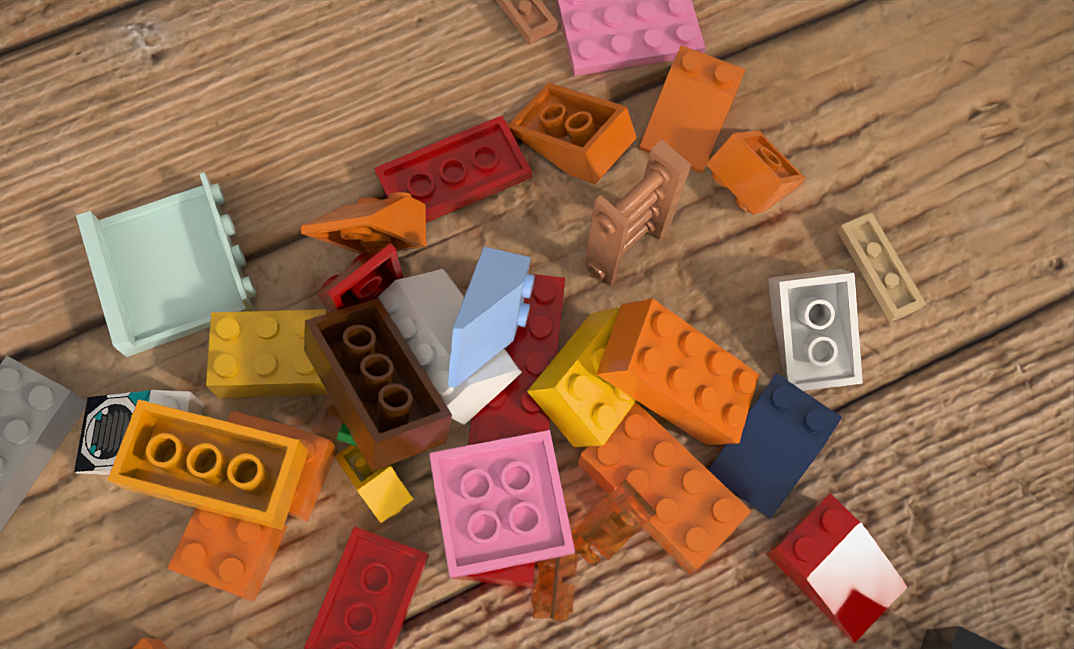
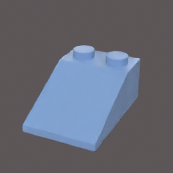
(490, 312)

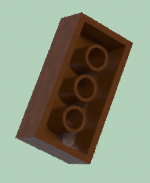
(376, 383)

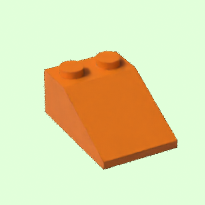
(693, 106)
(575, 131)
(373, 224)
(316, 466)

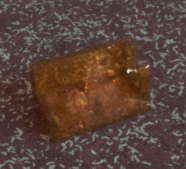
(612, 523)

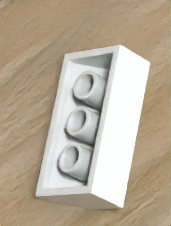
(425, 315)

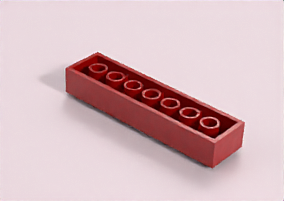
(513, 409)

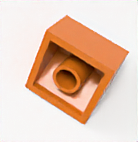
(754, 171)

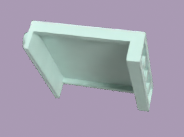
(166, 267)

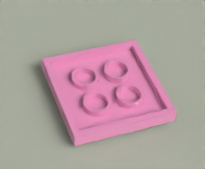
(501, 504)

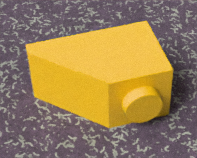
(379, 489)

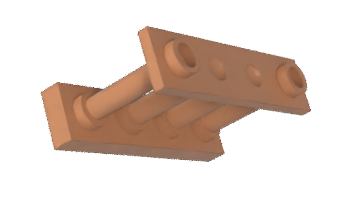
(642, 210)

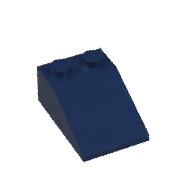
(776, 445)

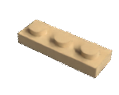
(881, 267)

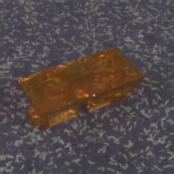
(550, 596)

